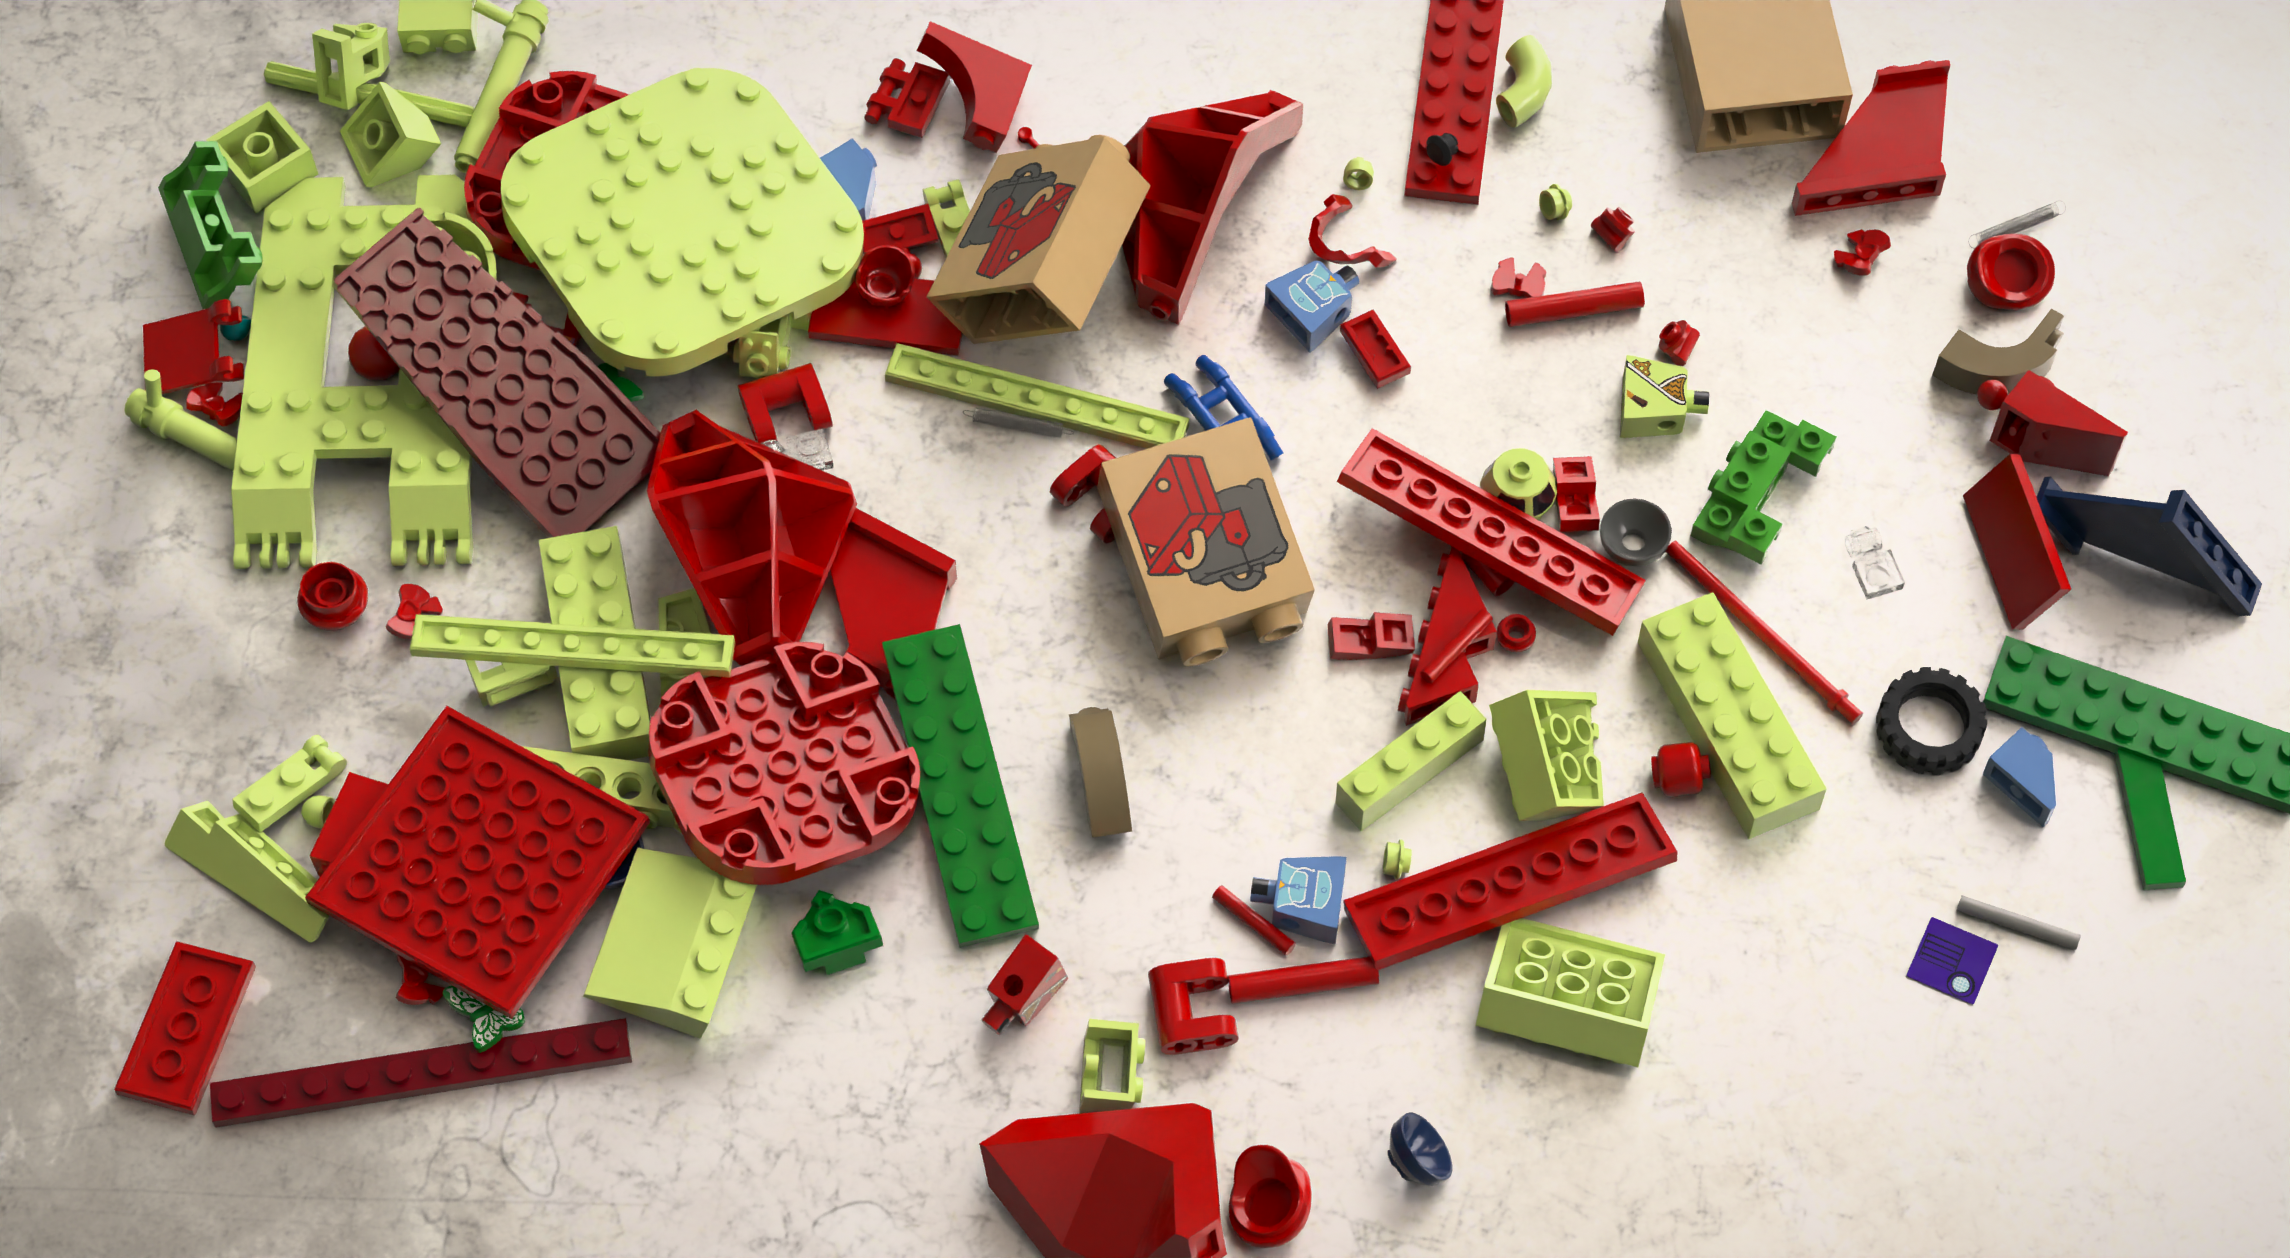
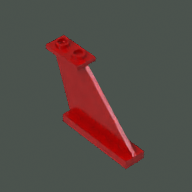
(1886, 147)
(887, 589)

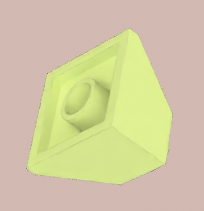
(388, 136)

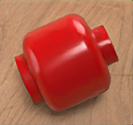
(1680, 769)

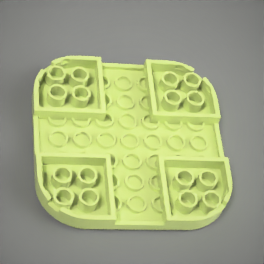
(681, 220)

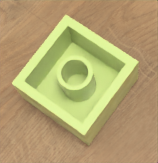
(264, 156)

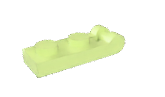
(949, 220)
(289, 784)

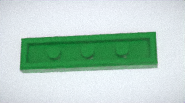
(2150, 822)

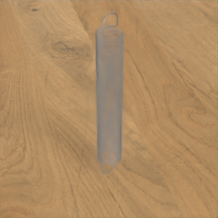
(2014, 227)
(1028, 426)

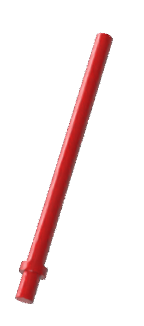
(1835, 698)

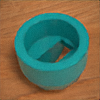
(238, 331)

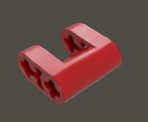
(779, 391)
(1078, 480)
(1173, 1012)

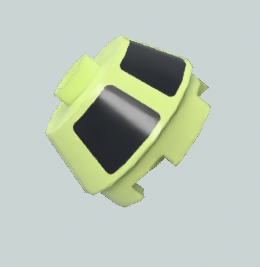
(1521, 481)

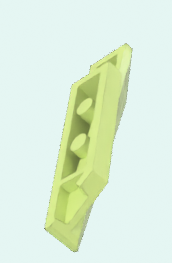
(247, 865)

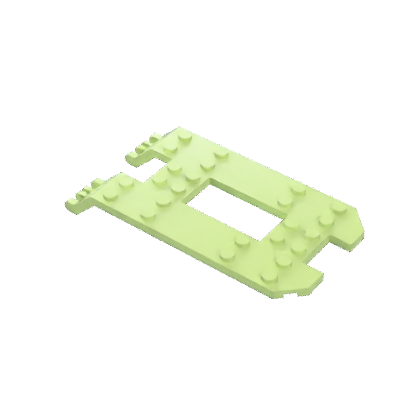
(296, 420)

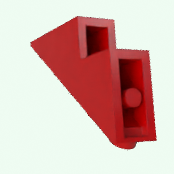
(1452, 609)

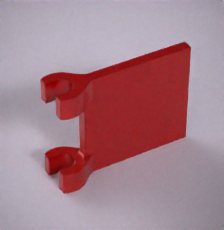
(188, 348)

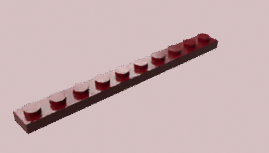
(419, 1073)

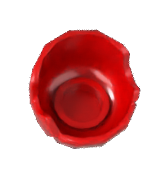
(885, 276)
(369, 357)

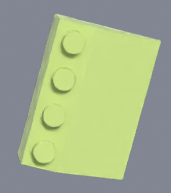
(670, 941)
(1571, 990)

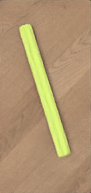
(306, 80)

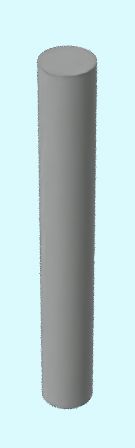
(2019, 922)

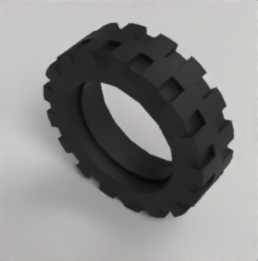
(1933, 684)

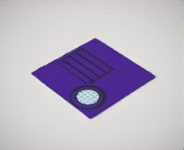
(1952, 960)

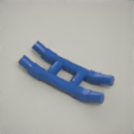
(1224, 390)

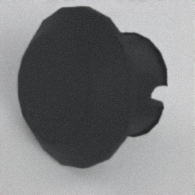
(1442, 148)

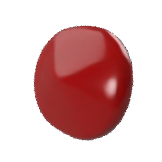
(2010, 272)
(1269, 1197)

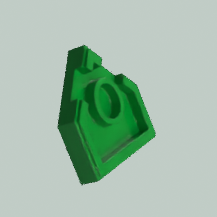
(835, 934)

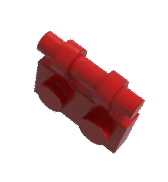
(916, 102)

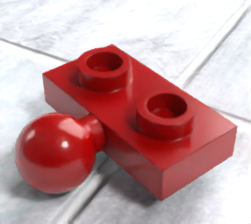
(902, 229)

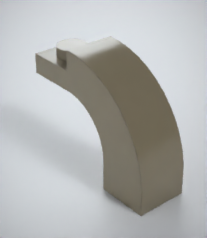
(1969, 363)
(1101, 771)

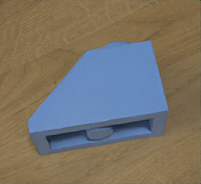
(855, 174)
(2025, 774)

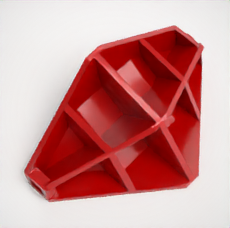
(1194, 170)
(747, 529)
(1112, 1182)

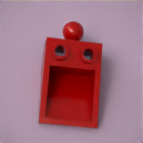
(2051, 426)

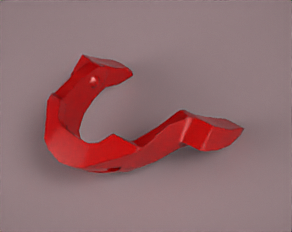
(1335, 205)

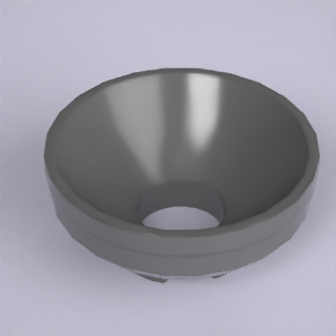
(1637, 518)

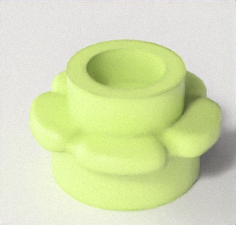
(1555, 202)
(1396, 859)

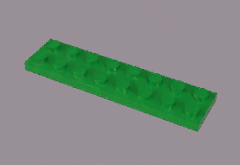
(2143, 721)
(960, 786)

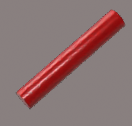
(1456, 646)
(1254, 920)

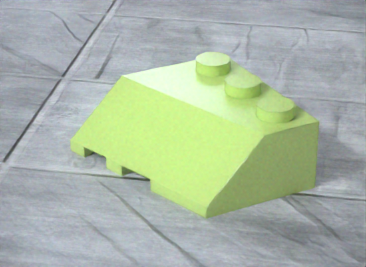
(1549, 752)

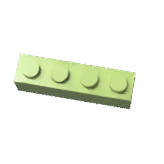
(1410, 761)

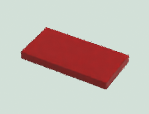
(910, 322)
(2016, 542)
(185, 1028)

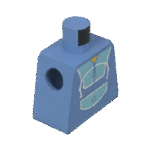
(1311, 301)
(1305, 896)

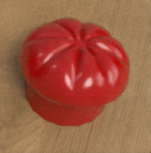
(332, 596)

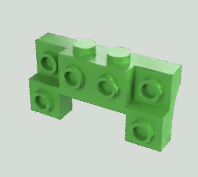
(211, 248)
(1754, 470)

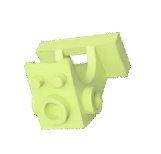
(360, 56)
(766, 348)

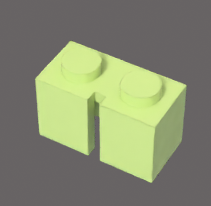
(437, 24)

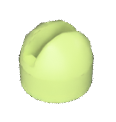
(1364, 175)
(317, 810)

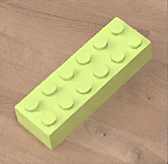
(590, 588)
(1731, 715)

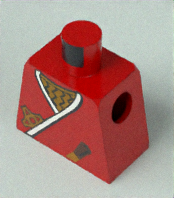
(1032, 974)

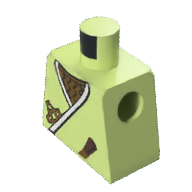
(1657, 398)

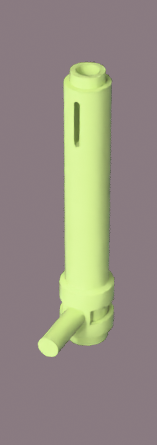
(520, 40)
(170, 421)

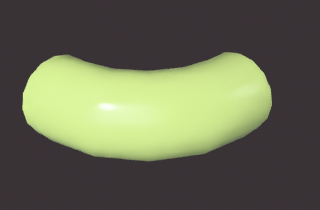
(1531, 84)

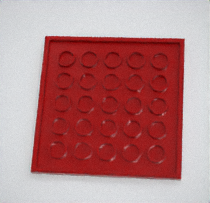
(478, 861)

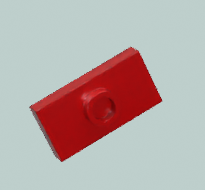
(1375, 349)

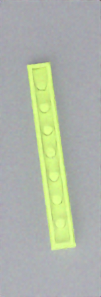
(1033, 398)
(572, 645)

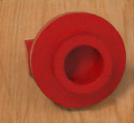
(1614, 227)
(1678, 341)

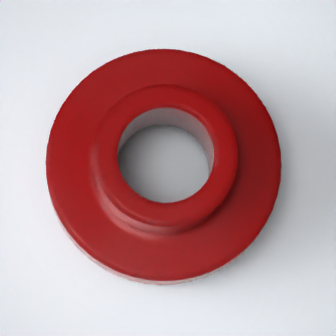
(1520, 624)

